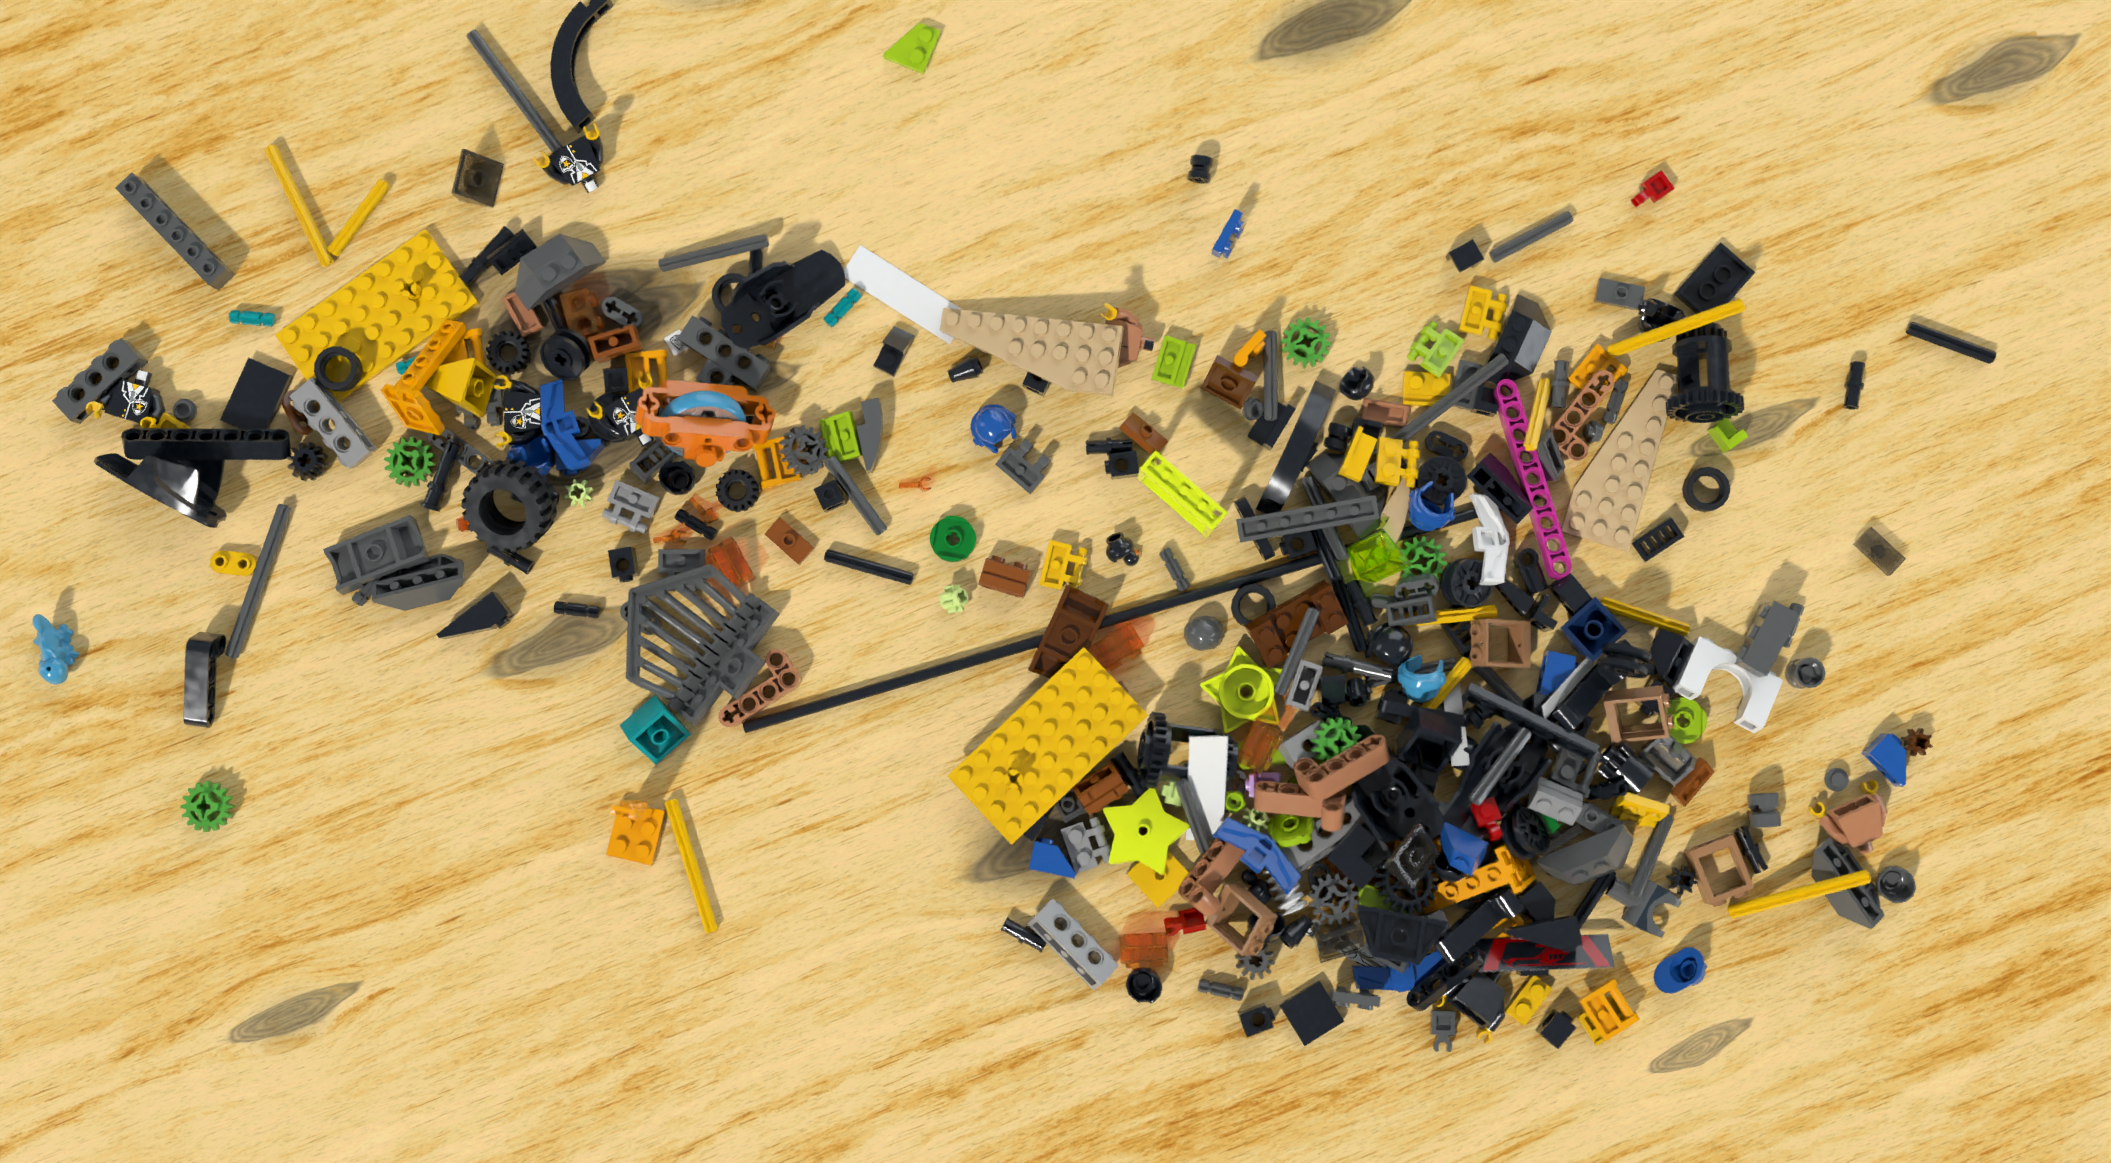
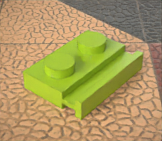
(1173, 362)
(841, 436)

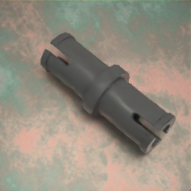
(1559, 384)

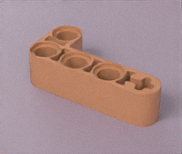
(1584, 412)
(757, 693)
(1343, 769)
(1292, 800)
(1208, 875)

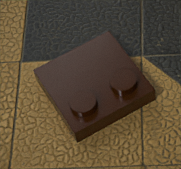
(1229, 382)

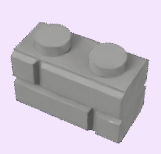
(1303, 685)
(1555, 801)

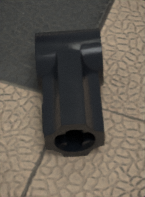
(1531, 573)

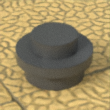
(1252, 409)
(184, 410)
(1593, 431)
(1836, 779)

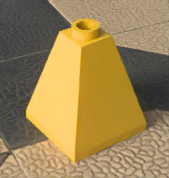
(464, 384)

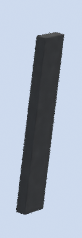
(1531, 721)

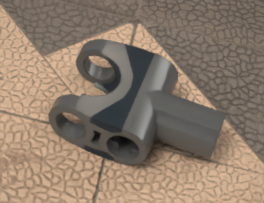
(1640, 910)

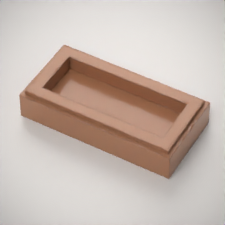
(526, 321)
(1385, 412)

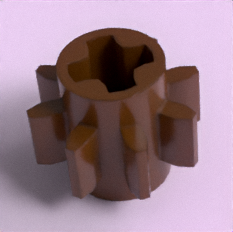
(1922, 745)

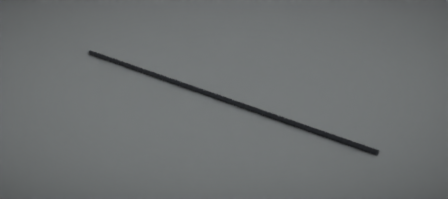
(1033, 642)

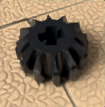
(304, 453)

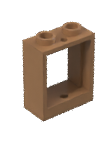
(1519, 633)
(1638, 732)
(1714, 845)
(1229, 899)

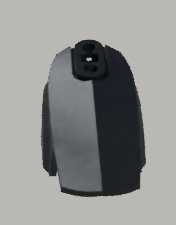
(781, 297)
(180, 484)
(1511, 786)
(1388, 793)

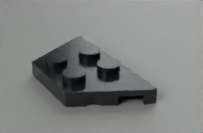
(1399, 935)

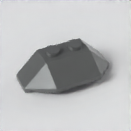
(554, 268)
(1340, 488)
(420, 585)
(1589, 857)
(1856, 904)

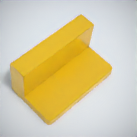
(1357, 455)

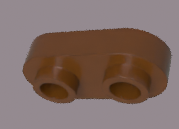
(295, 416)

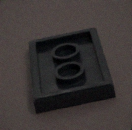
(1714, 280)
(256, 396)

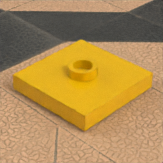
(1157, 886)

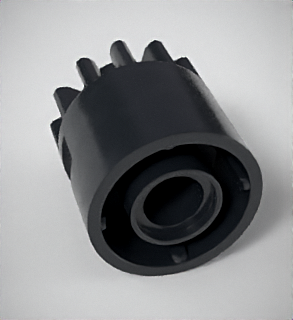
(1625, 765)

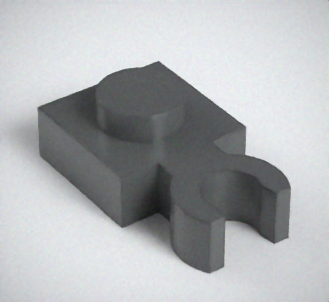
(1442, 1024)

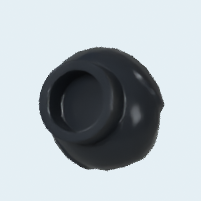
(1121, 547)
(1258, 888)

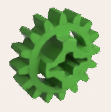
(1302, 332)
(418, 456)
(1417, 550)
(1337, 732)
(207, 817)

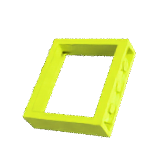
(1181, 494)

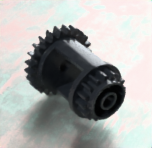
(1698, 402)
(1156, 745)

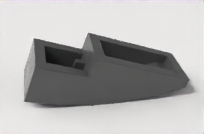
(871, 432)

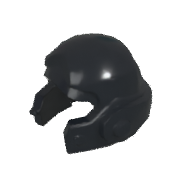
(1656, 314)
(1390, 644)

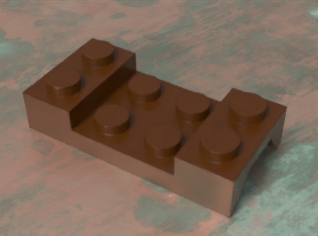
(1277, 628)
(1068, 631)

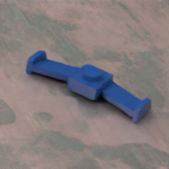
(561, 426)
(1259, 852)
(1390, 979)

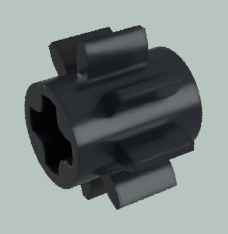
(1357, 692)
(1688, 880)

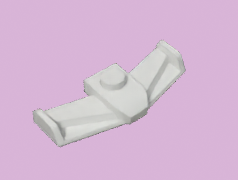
(1491, 539)

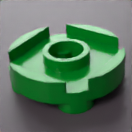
(942, 546)

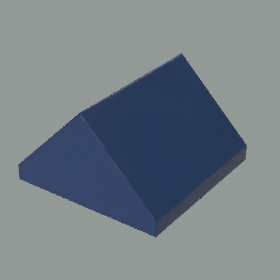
(1591, 629)

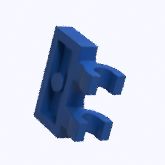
(1233, 227)

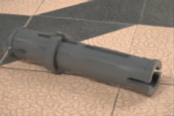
(1356, 666)

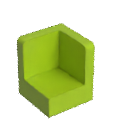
(1726, 435)

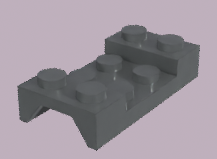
(377, 554)

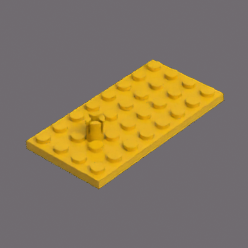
(380, 313)
(1047, 745)

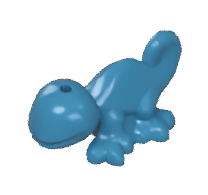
(54, 646)

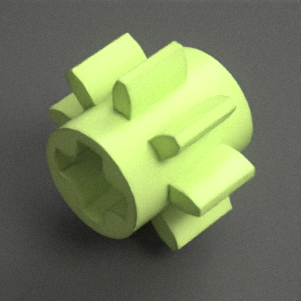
(573, 489)
(953, 598)
(1171, 795)
(1255, 819)

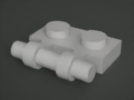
(633, 500)
(1080, 848)

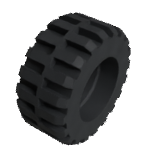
(490, 523)

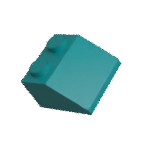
(655, 729)

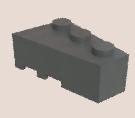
(1765, 638)

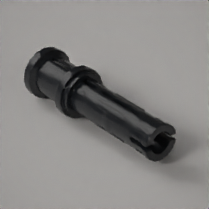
(438, 487)

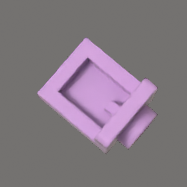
(1255, 777)

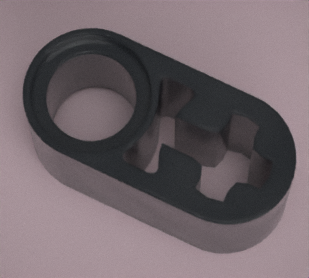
(1570, 594)

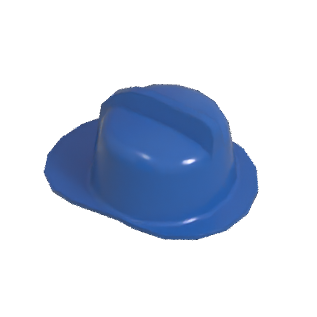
(1680, 970)

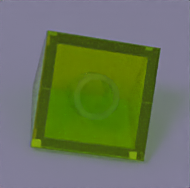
(1376, 558)

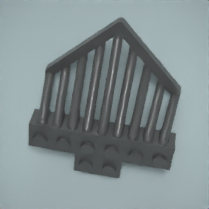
(727, 662)

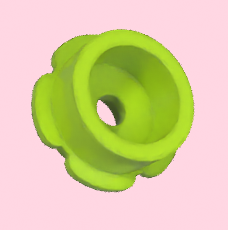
(1240, 802)

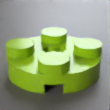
(1696, 720)
(1288, 837)

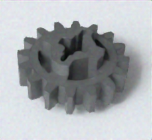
(800, 439)
(1336, 908)

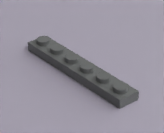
(1307, 518)

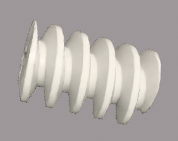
(1289, 902)

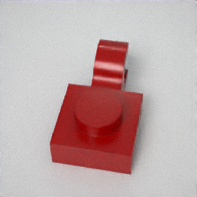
(1654, 188)
(1487, 815)
(1188, 920)

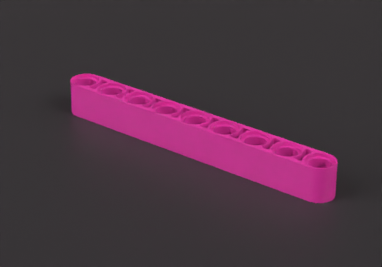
(1531, 490)

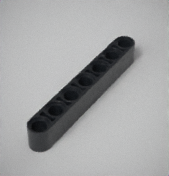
(206, 444)

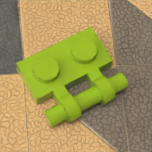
(1441, 353)

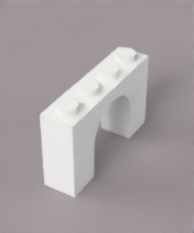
(1758, 692)

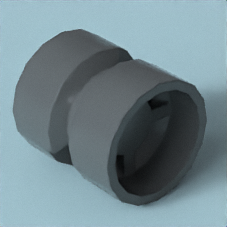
(1805, 673)
(1764, 810)

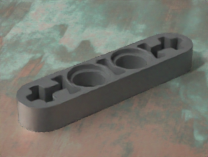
(466, 454)

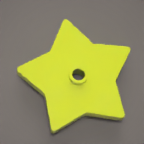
(1226, 689)
(1148, 848)

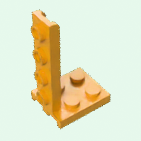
(406, 397)
(635, 831)
(1485, 878)

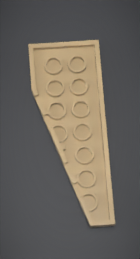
(1062, 352)
(1613, 487)

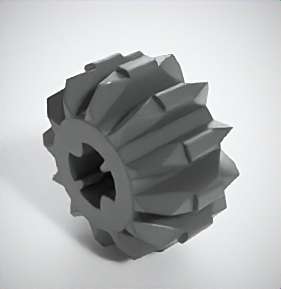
(1256, 968)

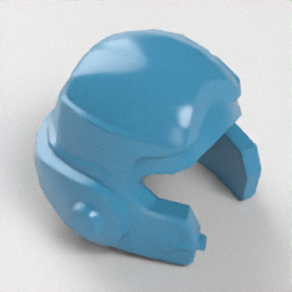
(1420, 686)

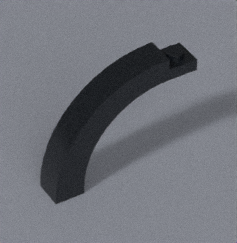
(564, 60)
(1297, 448)

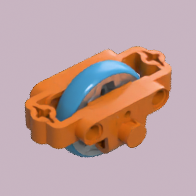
(704, 419)

